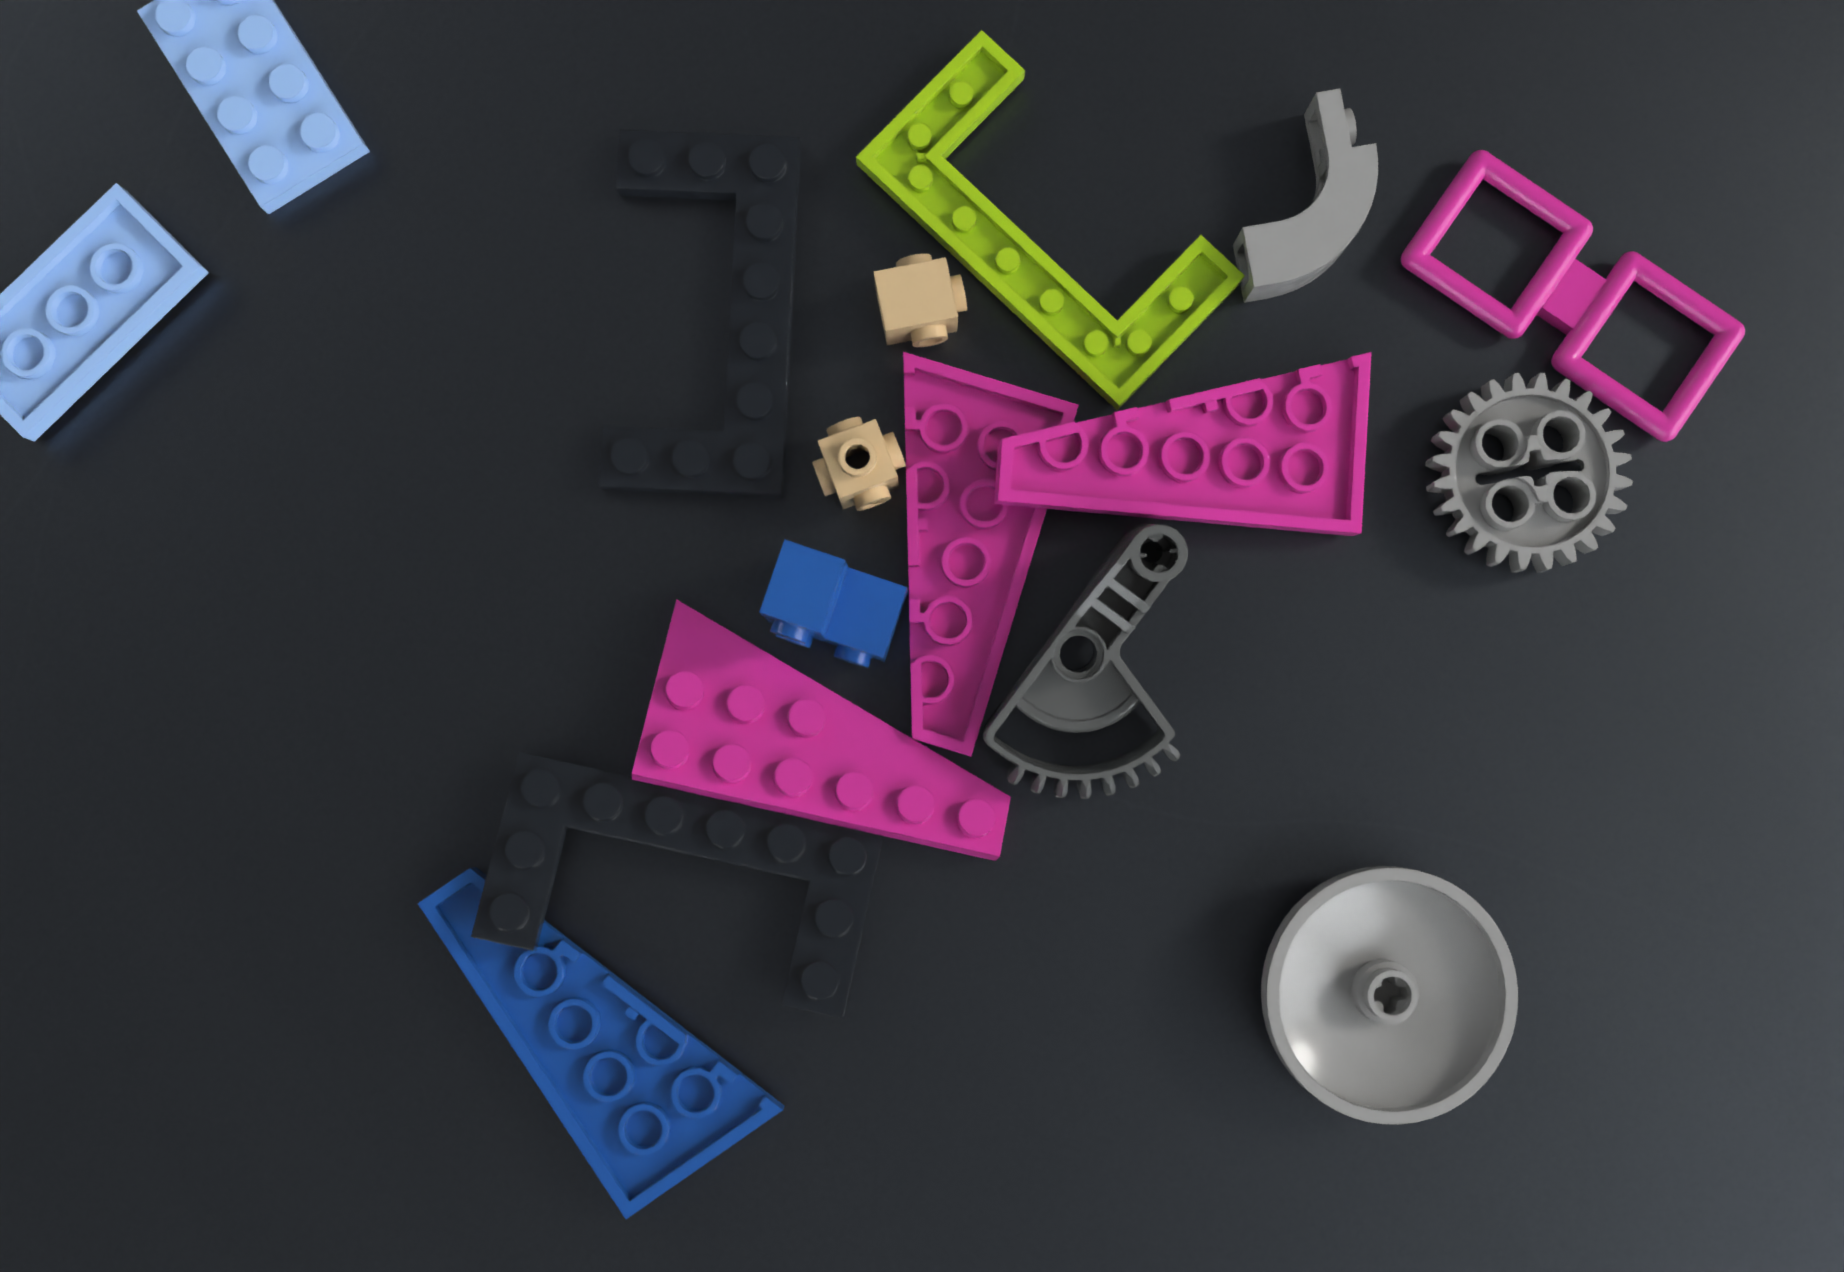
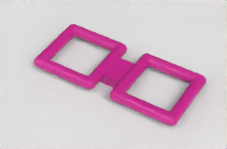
(1573, 295)

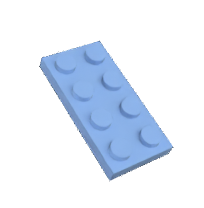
(257, 93)
(86, 307)

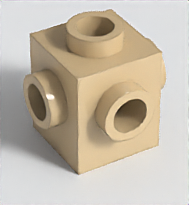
(861, 486)

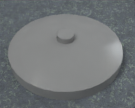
(1389, 994)

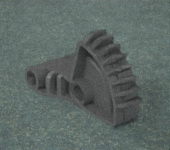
(1105, 686)

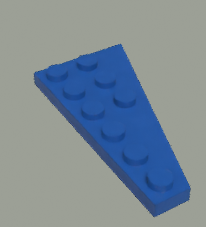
(613, 1066)

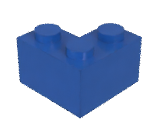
(830, 602)

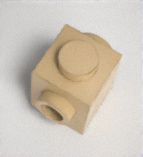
(919, 300)

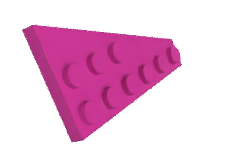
(1234, 455)
(962, 547)
(773, 739)

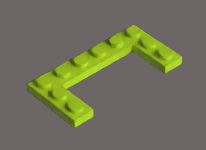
(913, 170)

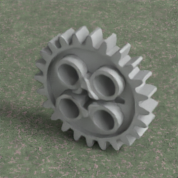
(1537, 523)

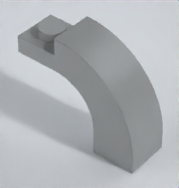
(1299, 249)

